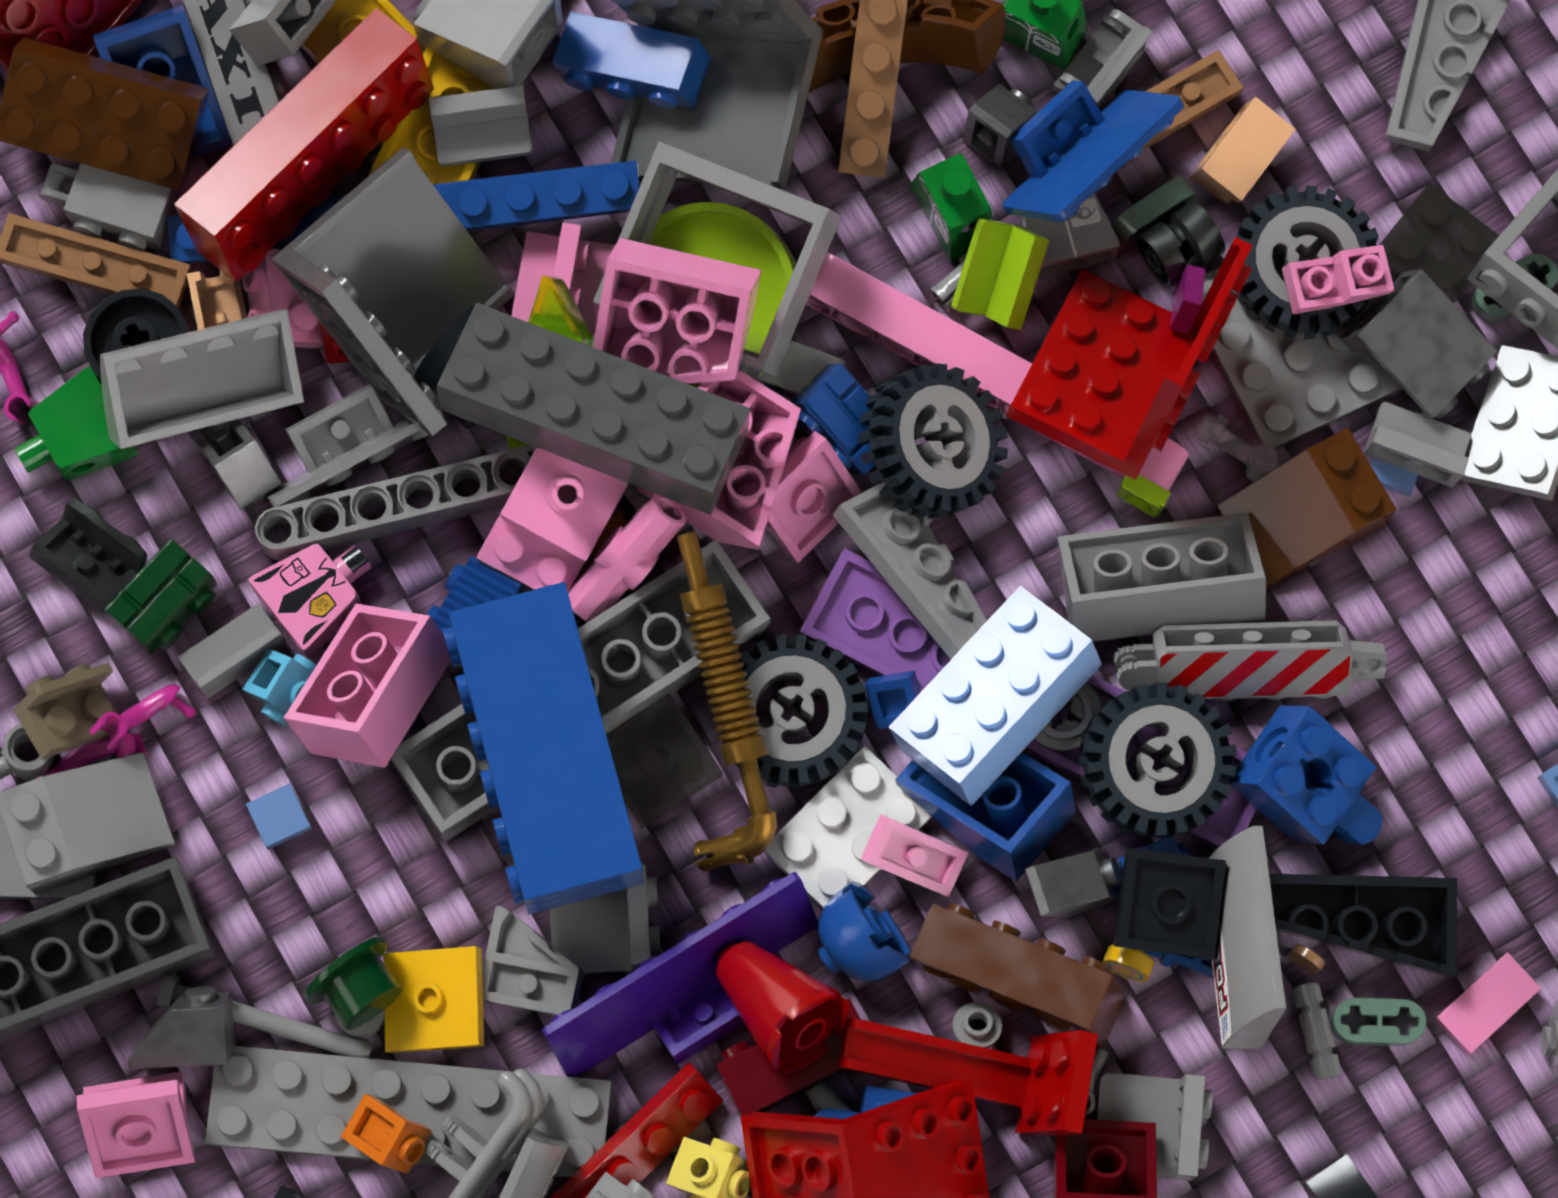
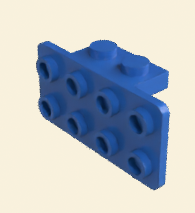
(1077, 147)

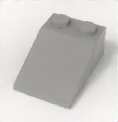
(84, 821)

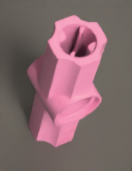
(626, 557)

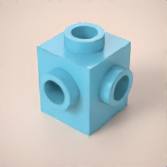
(278, 682)

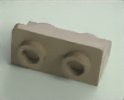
(64, 709)

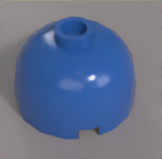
(859, 937)

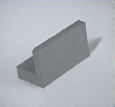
(480, 126)
(1418, 444)
(232, 651)

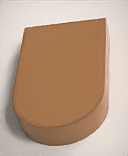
(1306, 959)

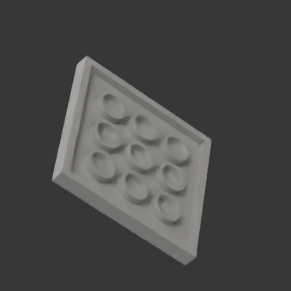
(1296, 383)

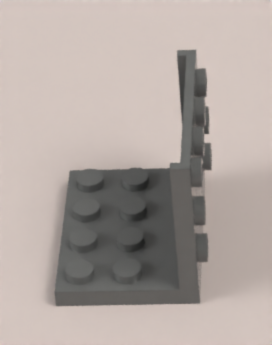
(750, 93)
(390, 278)

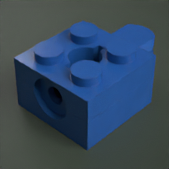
(1307, 797)

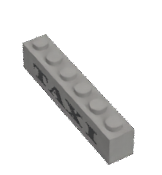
(241, 86)

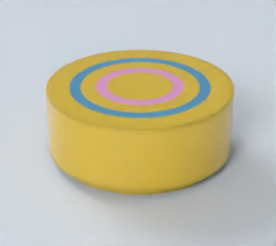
(1129, 963)

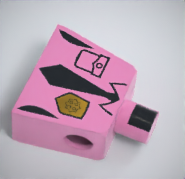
(311, 594)

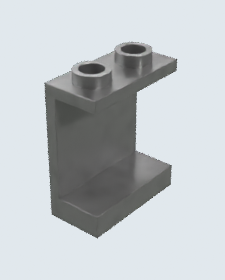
(1422, 343)

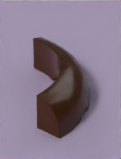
(934, 32)

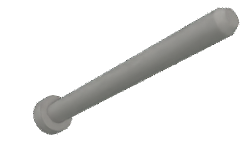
(276, 1024)

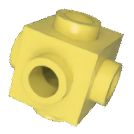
(709, 1170)

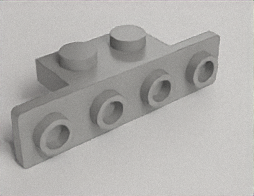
(339, 439)

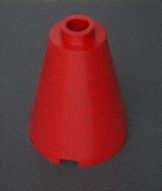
(781, 1005)

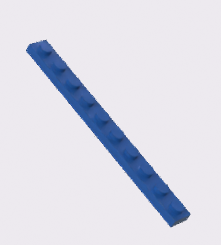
(493, 201)

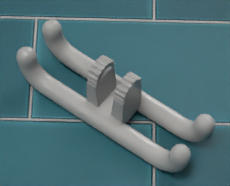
(496, 1153)

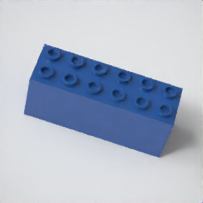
(543, 749)

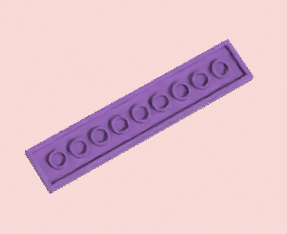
(881, 634)

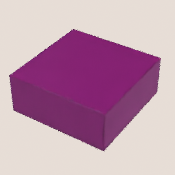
(1187, 299)

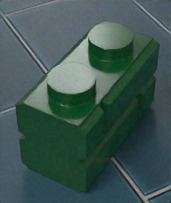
(162, 598)

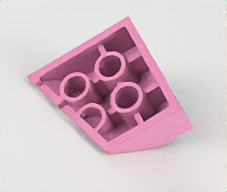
(676, 311)
(755, 476)

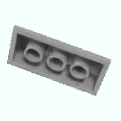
(1162, 575)

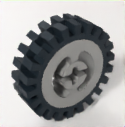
(1271, 233)
(932, 475)
(823, 675)
(1178, 718)

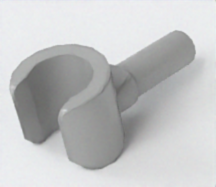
(1099, 1060)

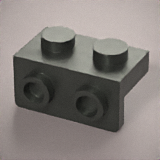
(89, 554)

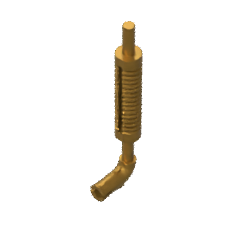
(733, 711)

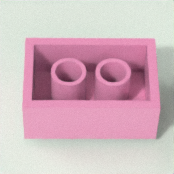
(369, 685)

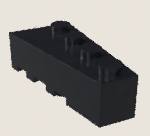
(1377, 916)

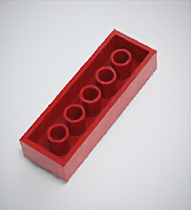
(305, 145)

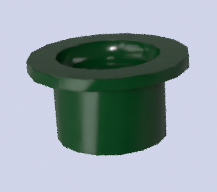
(356, 984)

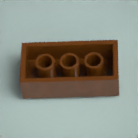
(101, 113)

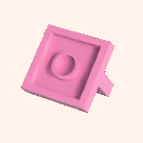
(567, 257)
(808, 495)
(136, 1124)

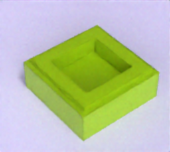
(1143, 495)

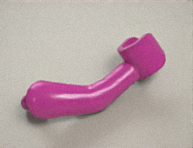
(11, 375)
(117, 725)
(82, 755)

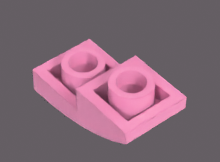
(1338, 280)

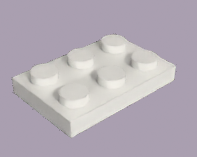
(834, 827)

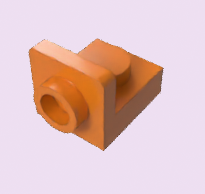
(386, 1134)

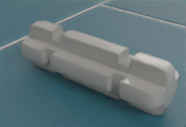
(1316, 1031)

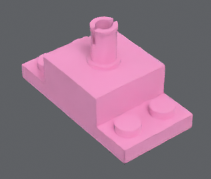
(551, 521)

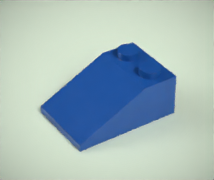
(168, 48)
(1008, 821)

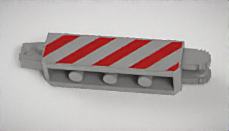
(1253, 660)

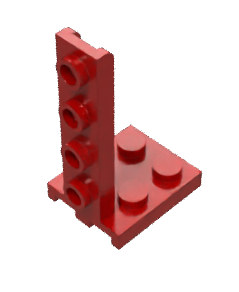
(1045, 1086)

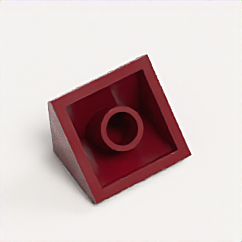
(1106, 1161)

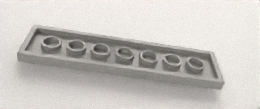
(308, 1098)

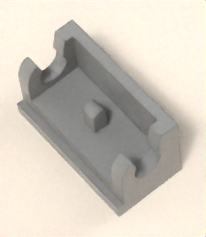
(1107, 56)

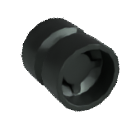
(1186, 240)

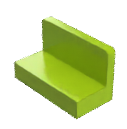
(1000, 272)

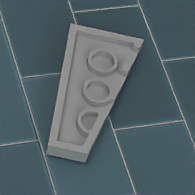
(1436, 65)
(914, 566)

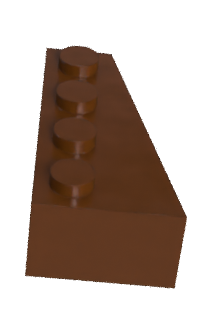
(1018, 971)

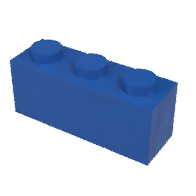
(631, 61)

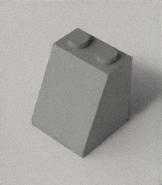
(489, 37)

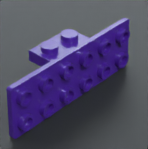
(680, 987)

